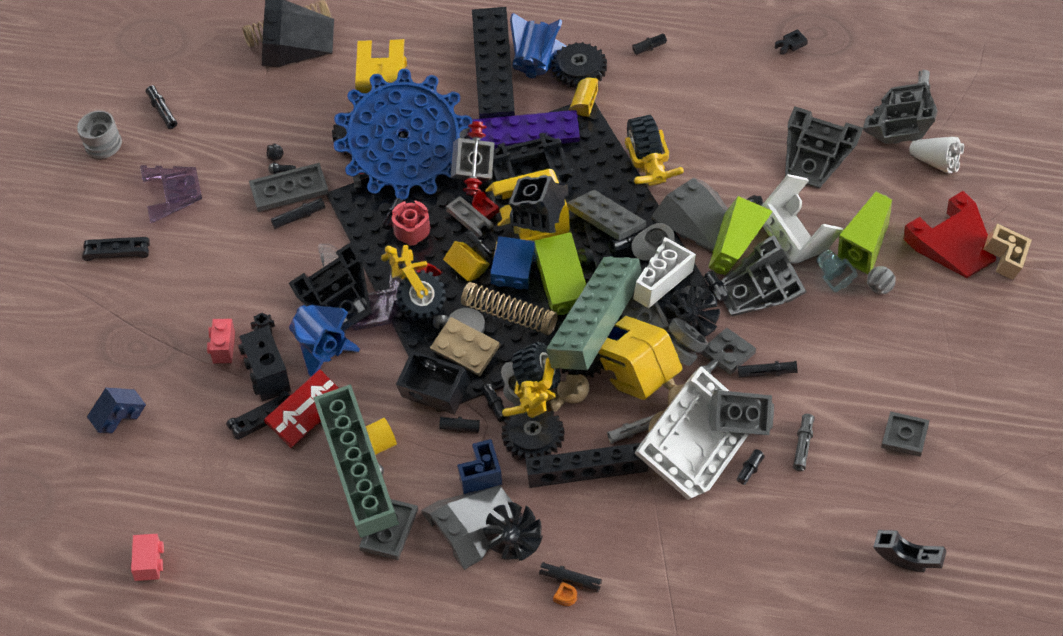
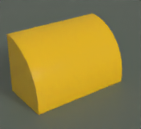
(584, 96)
(466, 261)
(381, 435)

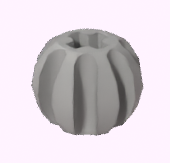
(881, 280)

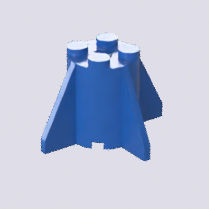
(534, 45)
(320, 334)

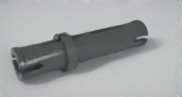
(804, 435)

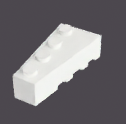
(664, 272)

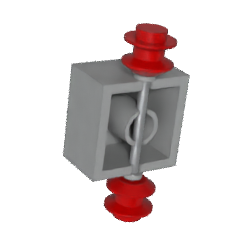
(472, 159)

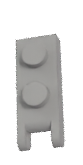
(468, 216)

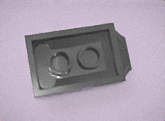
(741, 412)

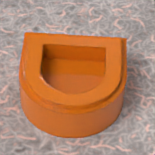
(565, 595)

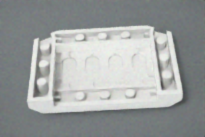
(684, 445)

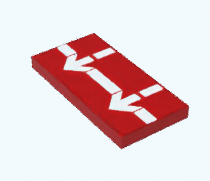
(299, 413)

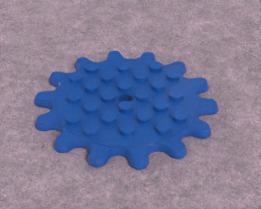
(396, 108)

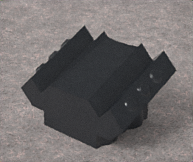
(537, 203)

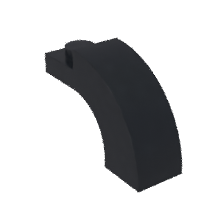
(907, 555)

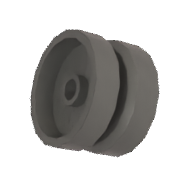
(686, 341)

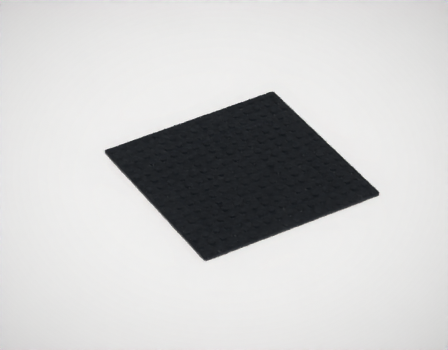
(596, 164)

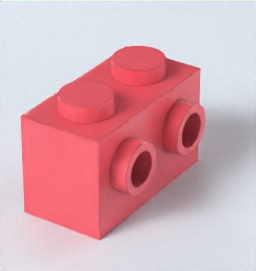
(222, 341)
(146, 557)

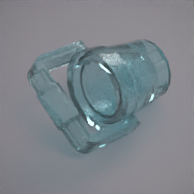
(833, 267)

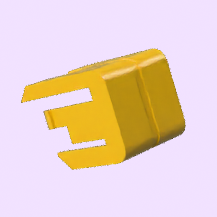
(386, 67)
(507, 187)
(647, 358)

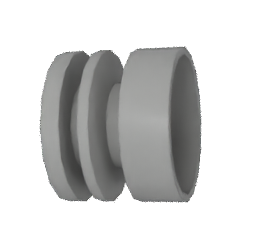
(99, 134)

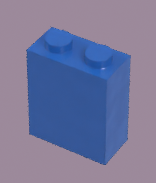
(513, 263)

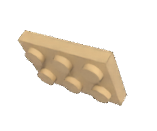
(465, 346)

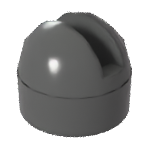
(439, 320)

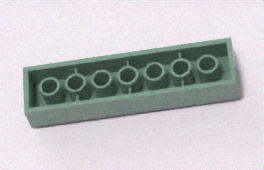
(594, 314)
(355, 461)

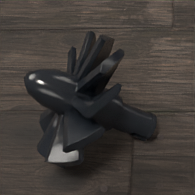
(692, 313)
(519, 535)

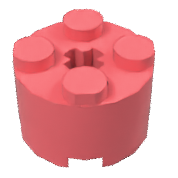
(410, 222)

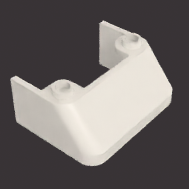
(787, 227)

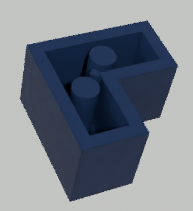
(114, 406)
(483, 471)

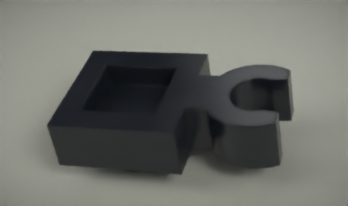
(792, 40)

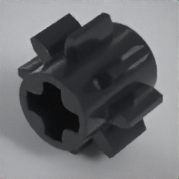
(262, 320)

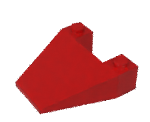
(956, 241)

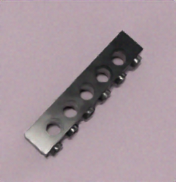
(584, 465)

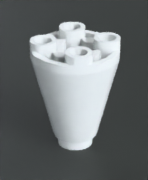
(939, 152)

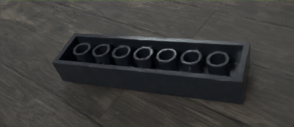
(493, 62)

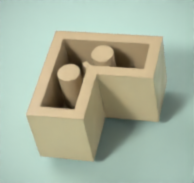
(1011, 249)

